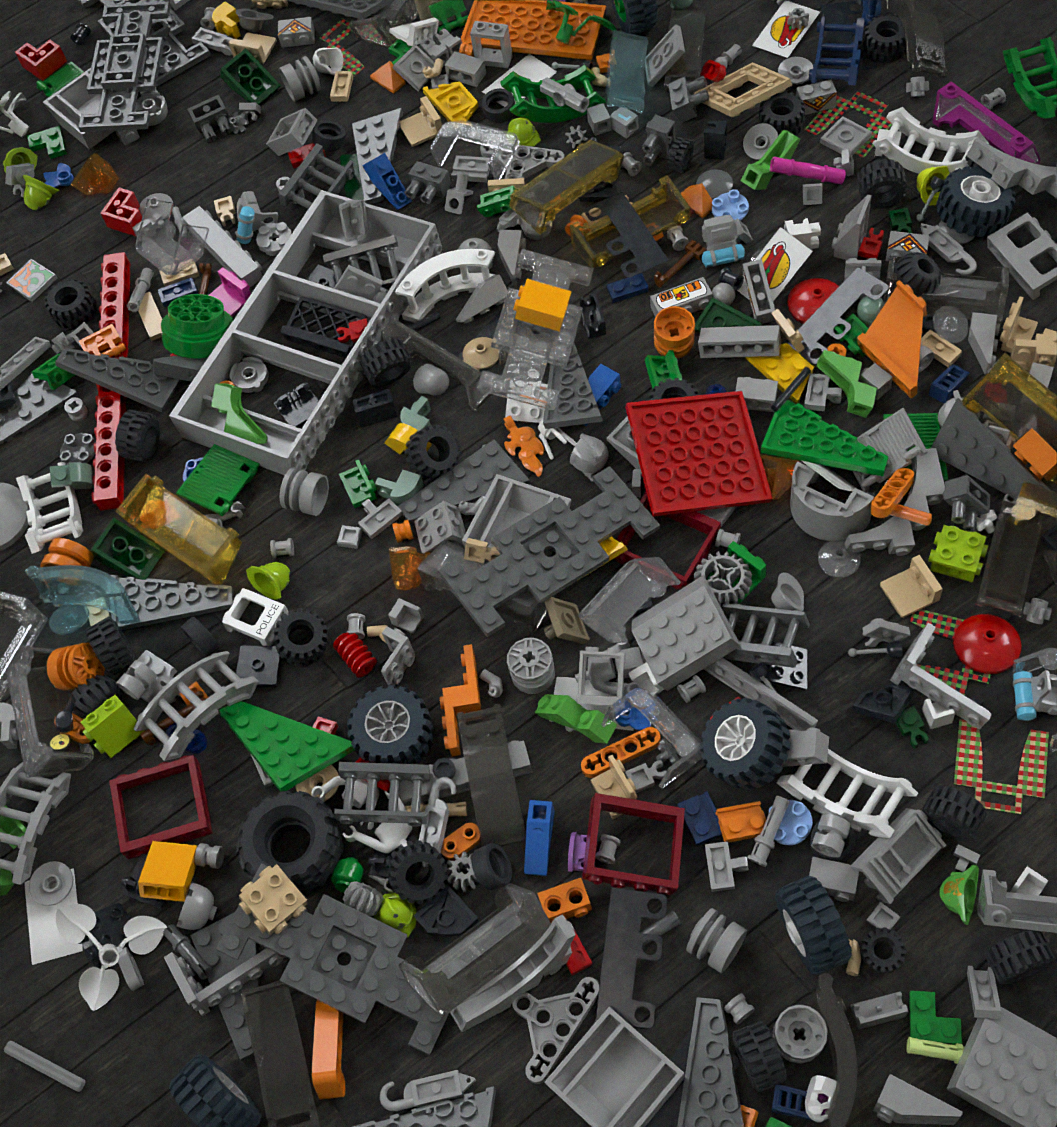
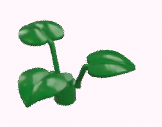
(566, 30)

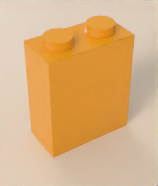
(542, 304)
(168, 871)

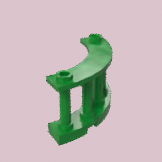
(1028, 93)
(533, 112)

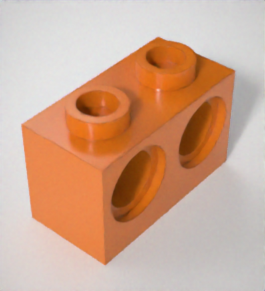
(562, 895)

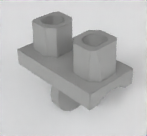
(870, 266)

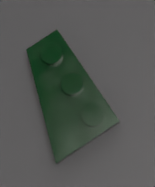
(721, 315)

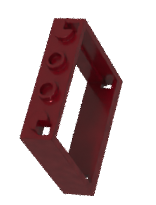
(692, 519)
(638, 809)
(177, 835)

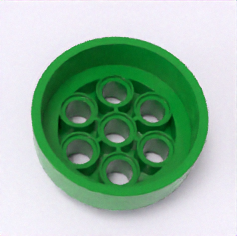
(194, 325)

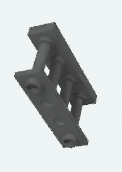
(306, 170)
(370, 250)
(763, 652)
(381, 771)

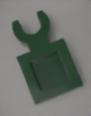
(900, 220)
(911, 724)

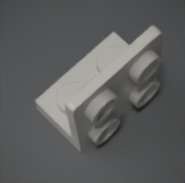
(439, 523)

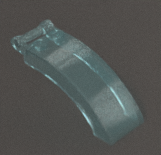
(626, 71)
(83, 587)

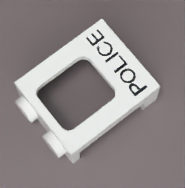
(264, 628)

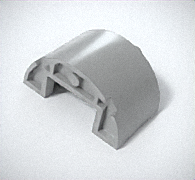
(823, 515)

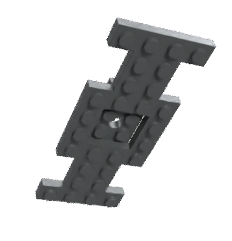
(174, 56)
(119, 79)
(573, 539)
(351, 988)

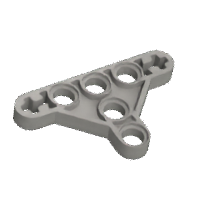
(529, 163)
(545, 1033)

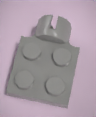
(361, 285)
(163, 671)

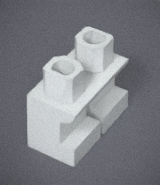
(804, 232)

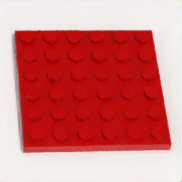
(698, 453)

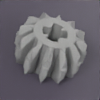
(456, 876)
(363, 898)

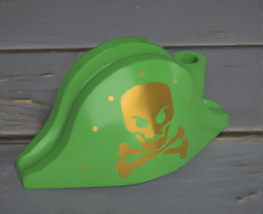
(959, 892)

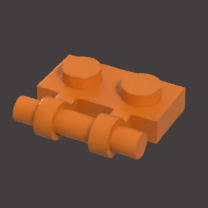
(102, 340)

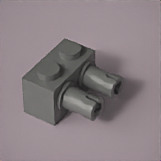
(684, 99)
(210, 114)
(659, 139)
(429, 180)
(967, 501)

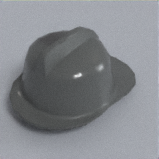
(251, 19)

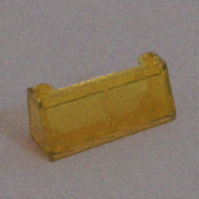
(180, 529)

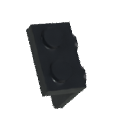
(107, 930)

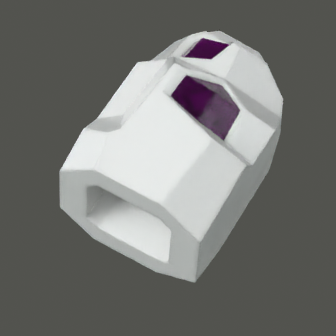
(819, 1097)

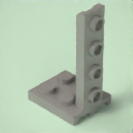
(933, 687)
(229, 983)

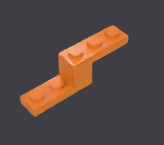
(460, 699)

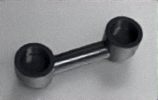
(64, 719)

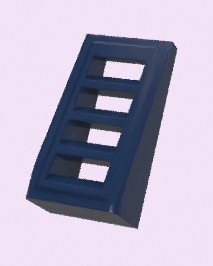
(945, 384)
(776, 1108)

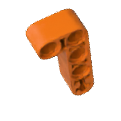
(327, 1052)

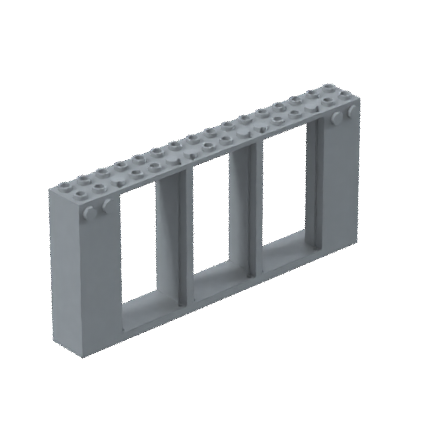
(321, 226)

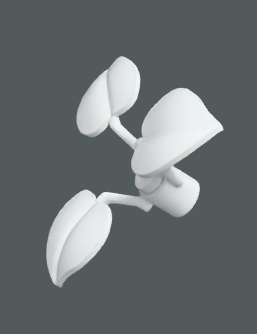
(15, 124)
(98, 984)

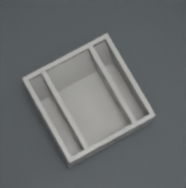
(73, 101)
(506, 505)
(684, 634)
(1009, 1071)
(615, 1075)

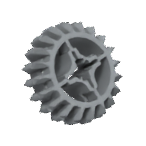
(729, 569)

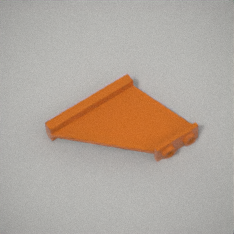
(896, 337)

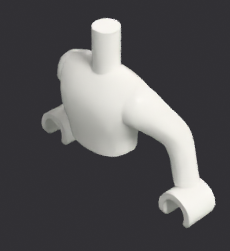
(359, 795)
(389, 834)

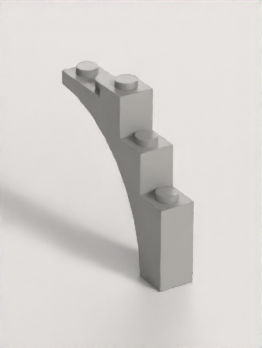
(1011, 171)
(897, 532)
(526, 973)

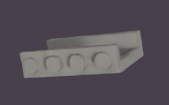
(1019, 258)

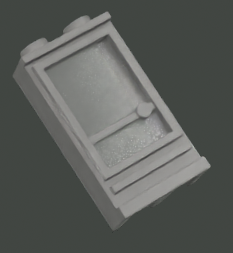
(897, 859)

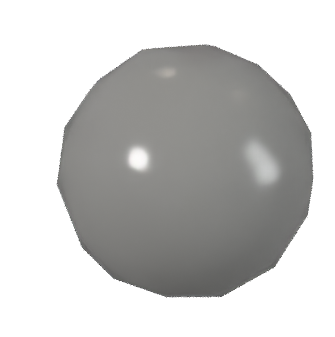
(724, 293)

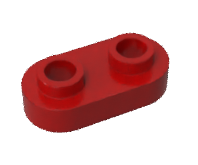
(713, 71)

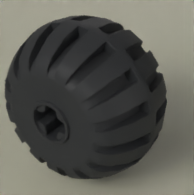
(919, 273)
(94, 694)

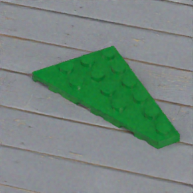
(805, 437)
(282, 746)

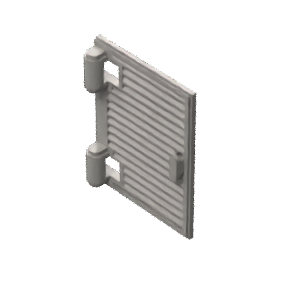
(893, 439)

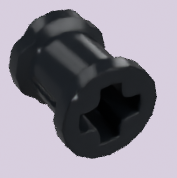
(80, 33)
(730, 278)

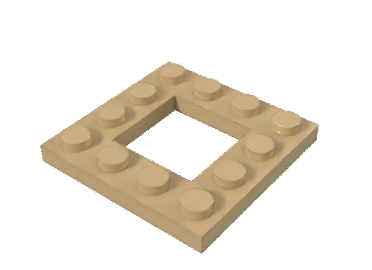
(769, 82)

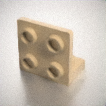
(257, 45)
(422, 125)
(1016, 327)
(912, 588)
(614, 783)

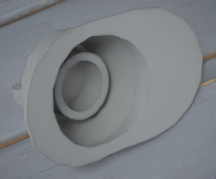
(788, 593)

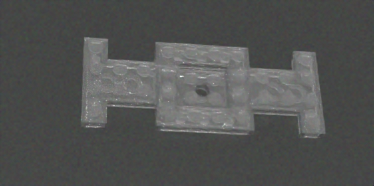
(532, 351)

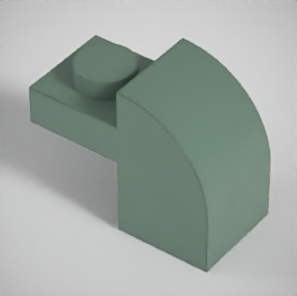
(417, 414)
(75, 474)
(404, 489)

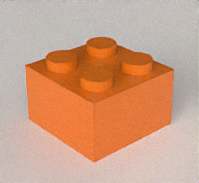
(1038, 453)

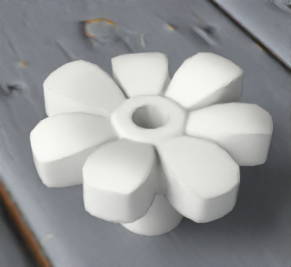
(985, 521)

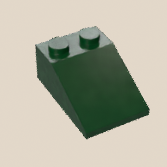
(248, 78)
(126, 550)

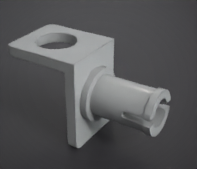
(458, 193)

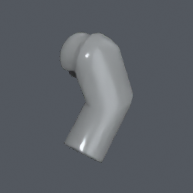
(470, 508)
(494, 681)

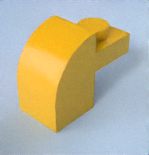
(226, 20)
(400, 436)

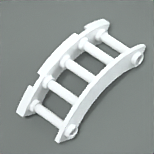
(931, 137)
(447, 287)
(36, 535)
(876, 824)

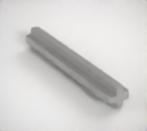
(44, 1066)

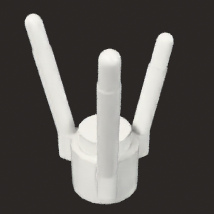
(551, 434)

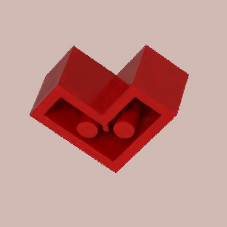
(41, 61)
(122, 211)

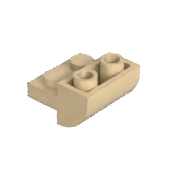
(1040, 351)

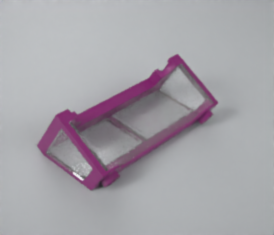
(957, 106)

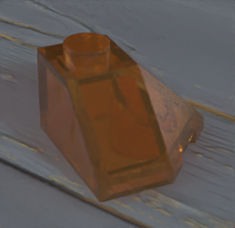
(95, 176)
(778, 473)
(405, 566)

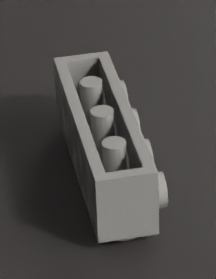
(739, 341)

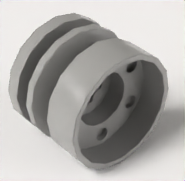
(300, 78)
(304, 491)
(531, 675)
(713, 938)
(798, 1019)

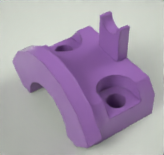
(576, 852)

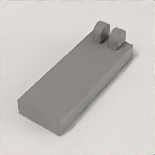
(984, 993)

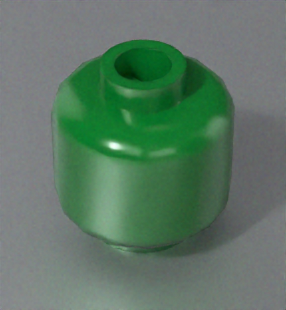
(345, 872)

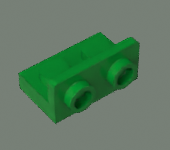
(52, 373)

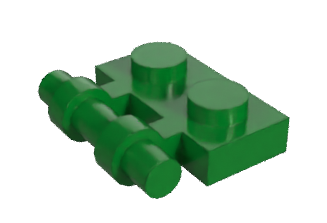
(446, 9)

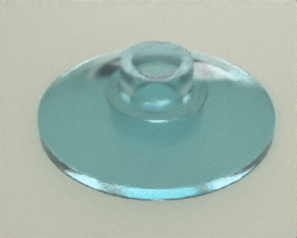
(68, 619)

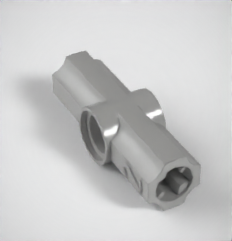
(564, 95)

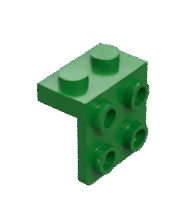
(756, 566)

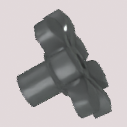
(238, 122)
(667, 752)

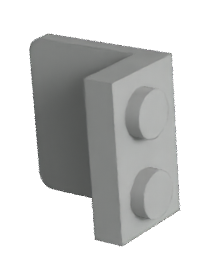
(400, 659)

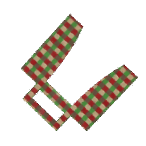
(1031, 771)

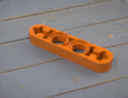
(894, 489)
(619, 749)

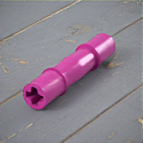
(807, 170)

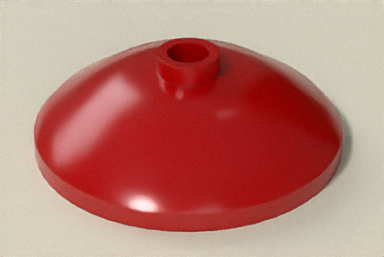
(804, 299)
(986, 653)

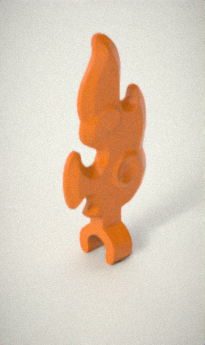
(529, 443)

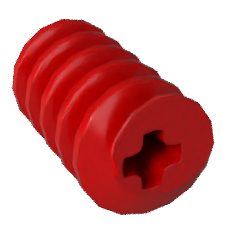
(355, 654)

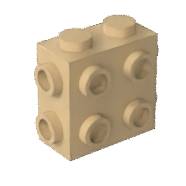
(272, 900)

